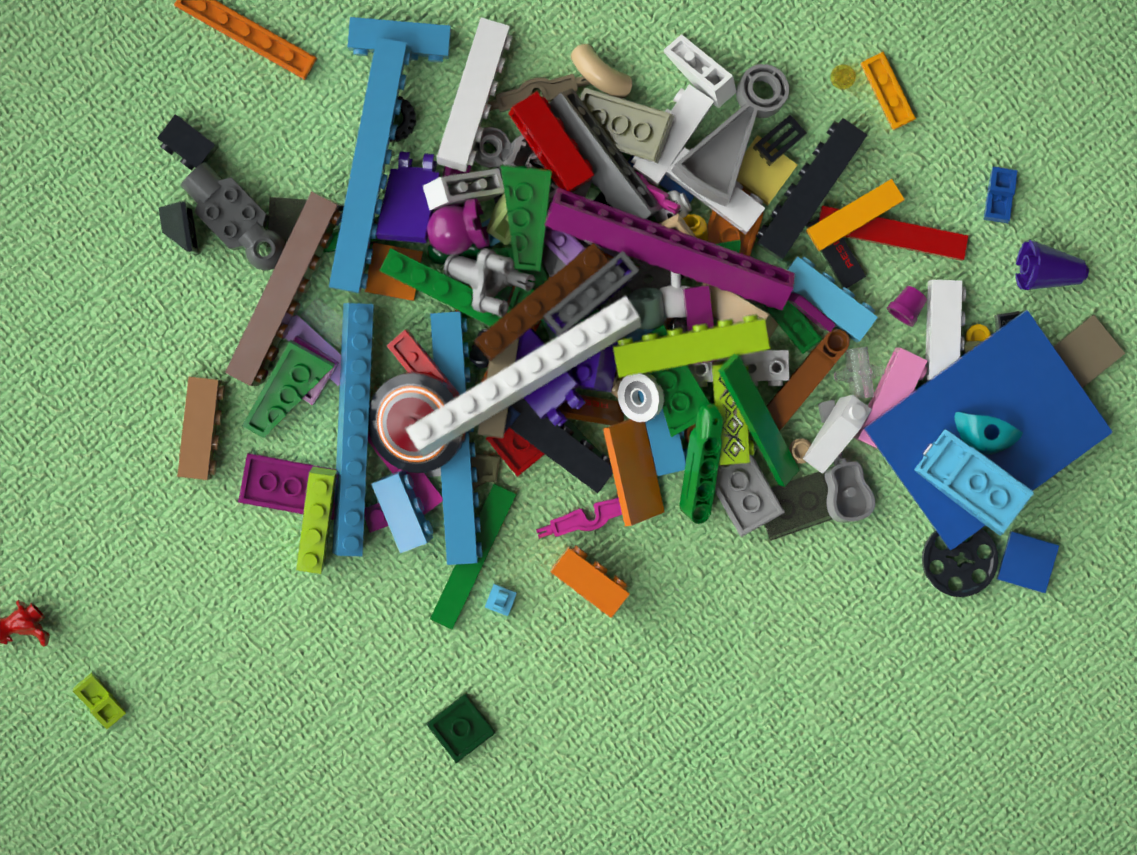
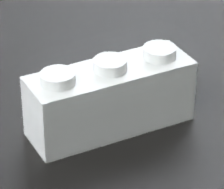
(458, 188)

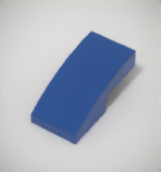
(1000, 194)

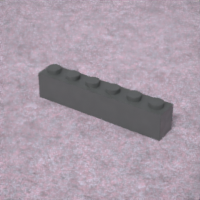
(611, 170)

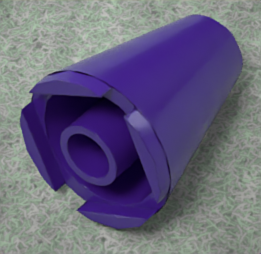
(1048, 267)

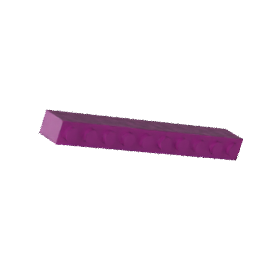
(669, 249)

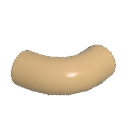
(599, 73)

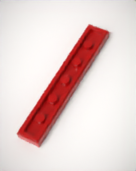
(908, 236)

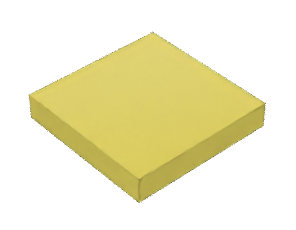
(761, 178)

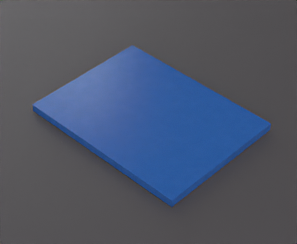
(1004, 377)

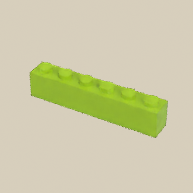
(692, 346)

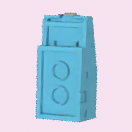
(973, 482)

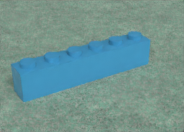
(665, 450)

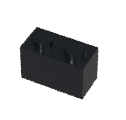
(186, 142)

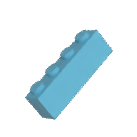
(831, 300)

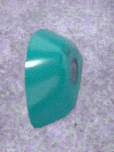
(972, 433)

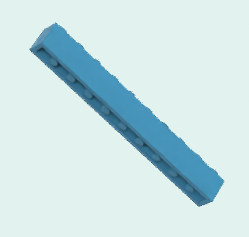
(368, 165)
(352, 429)
(458, 473)

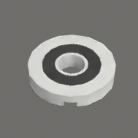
(629, 400)

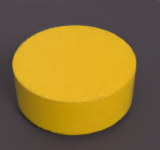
(977, 333)

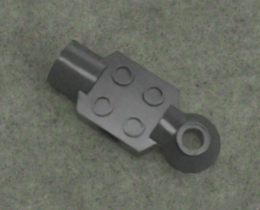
(233, 215)

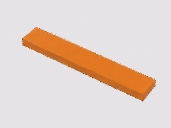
(250, 35)

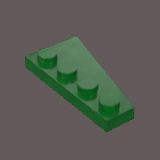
(526, 204)

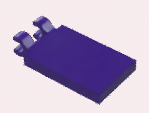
(405, 205)
(552, 394)

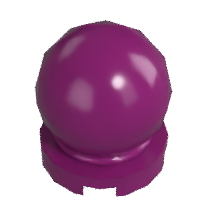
(457, 228)

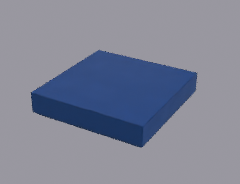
(1027, 562)

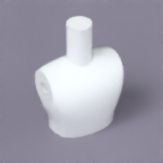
(673, 297)

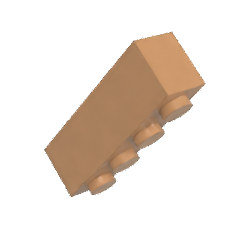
(199, 428)

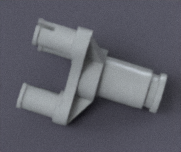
(487, 278)

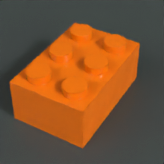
(590, 580)

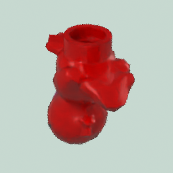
(24, 622)

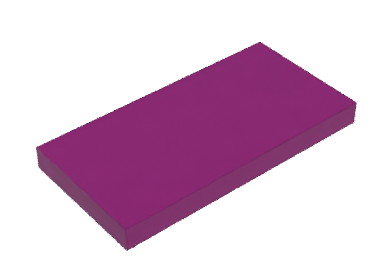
(276, 483)

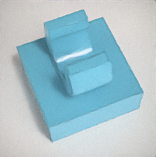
(500, 599)

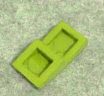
(99, 700)

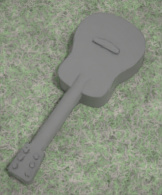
(848, 493)

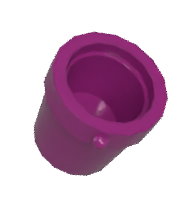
(907, 305)

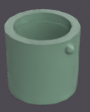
(649, 307)

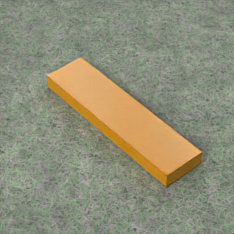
(855, 215)

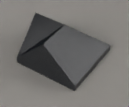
(179, 225)

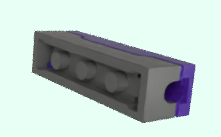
(591, 294)

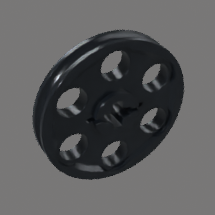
(965, 570)

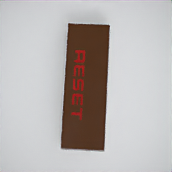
(594, 410)

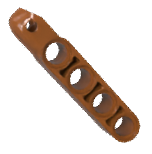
(807, 376)

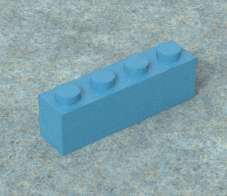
(421, 38)

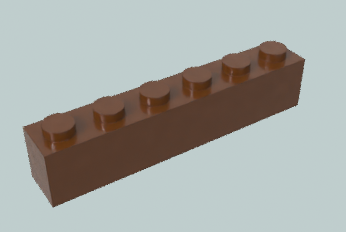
(540, 302)

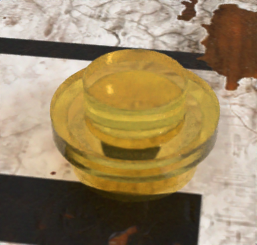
(842, 77)

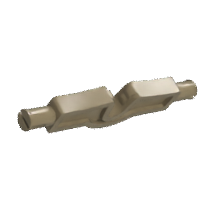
(548, 88)

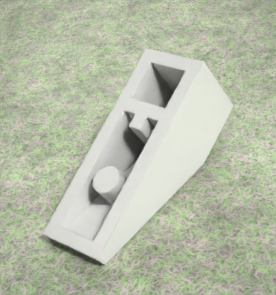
(701, 70)
(837, 432)

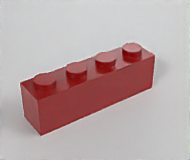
(551, 143)

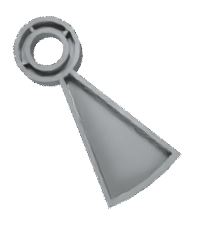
(716, 161)

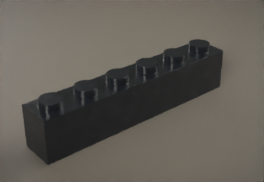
(811, 189)
(562, 447)

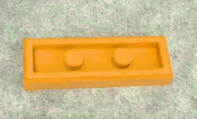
(887, 91)

